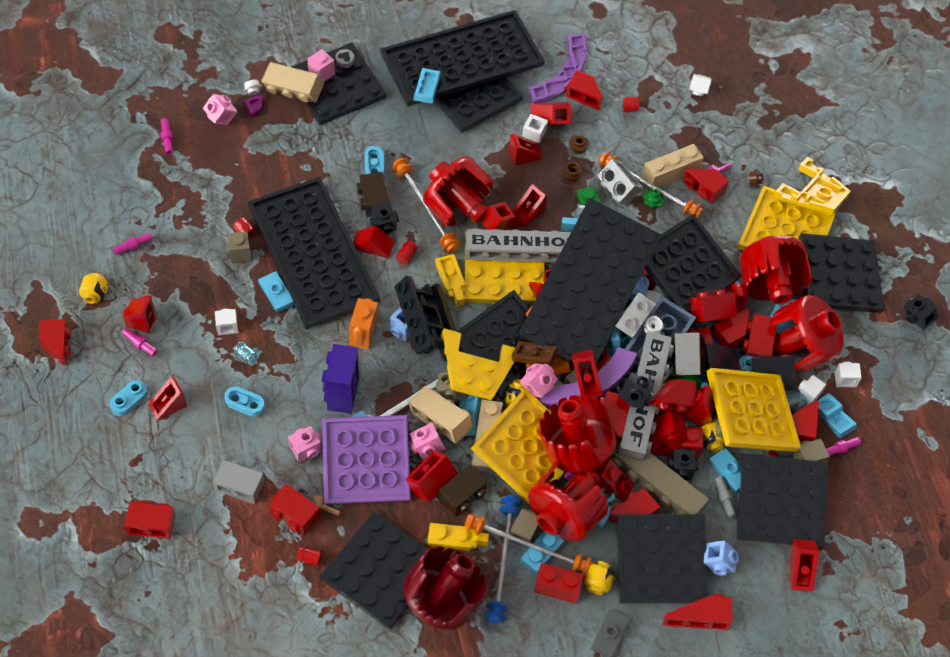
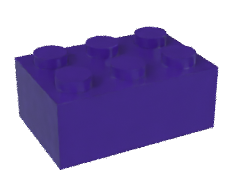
(341, 378)

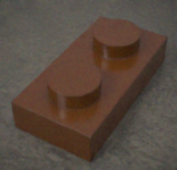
(534, 354)

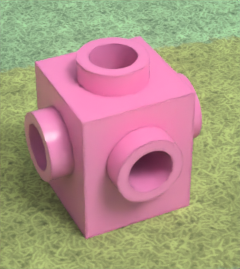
(220, 109)
(539, 379)
(426, 441)
(305, 443)

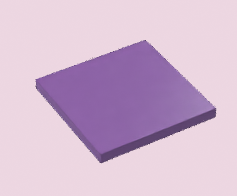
(365, 459)

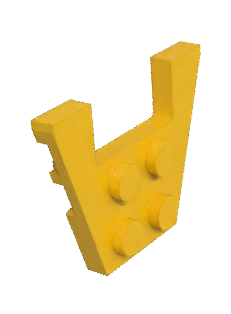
(820, 194)
(473, 373)

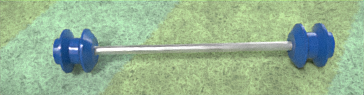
(496, 607)

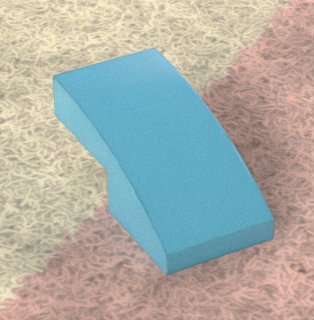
(832, 414)

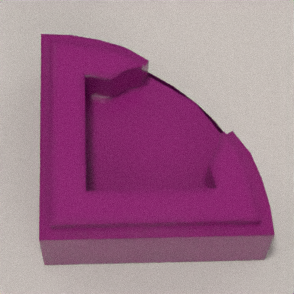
(254, 105)

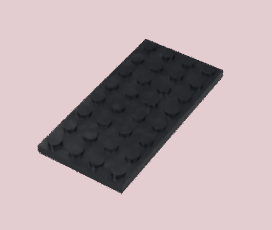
(464, 55)
(312, 252)
(590, 282)

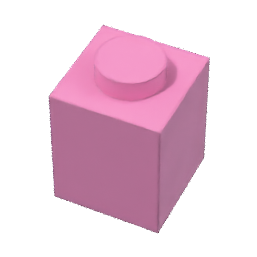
(321, 64)

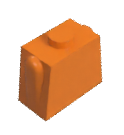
(363, 323)

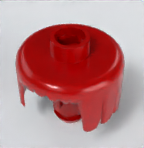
(459, 187)
(774, 268)
(816, 329)
(577, 434)
(568, 510)

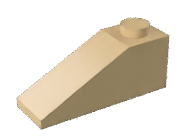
(488, 414)

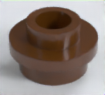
(578, 148)
(572, 167)
(755, 178)

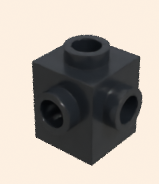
(384, 217)
(920, 311)
(637, 391)
(684, 463)

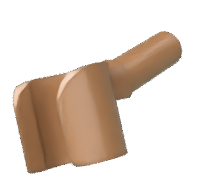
(319, 501)

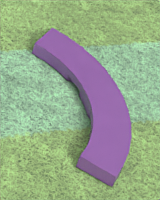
(558, 85)
(608, 376)

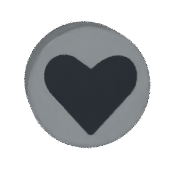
(345, 58)

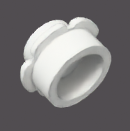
(252, 87)
(653, 320)

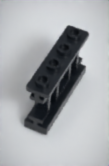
(421, 302)

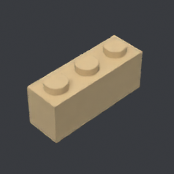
(292, 82)
(672, 166)
(443, 413)

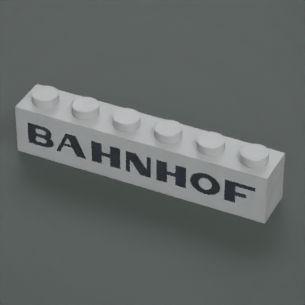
(514, 245)
(640, 421)

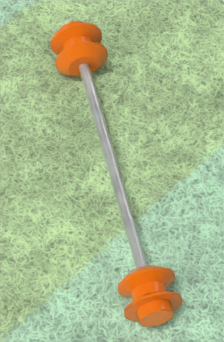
(403, 170)
(689, 207)
(478, 524)

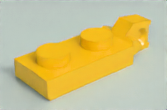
(451, 278)
(455, 537)

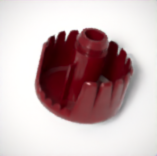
(444, 588)

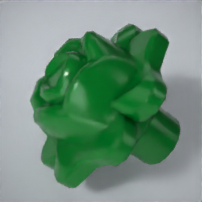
(653, 198)

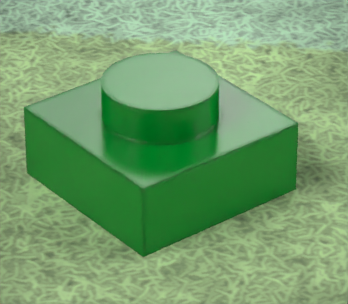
(584, 194)

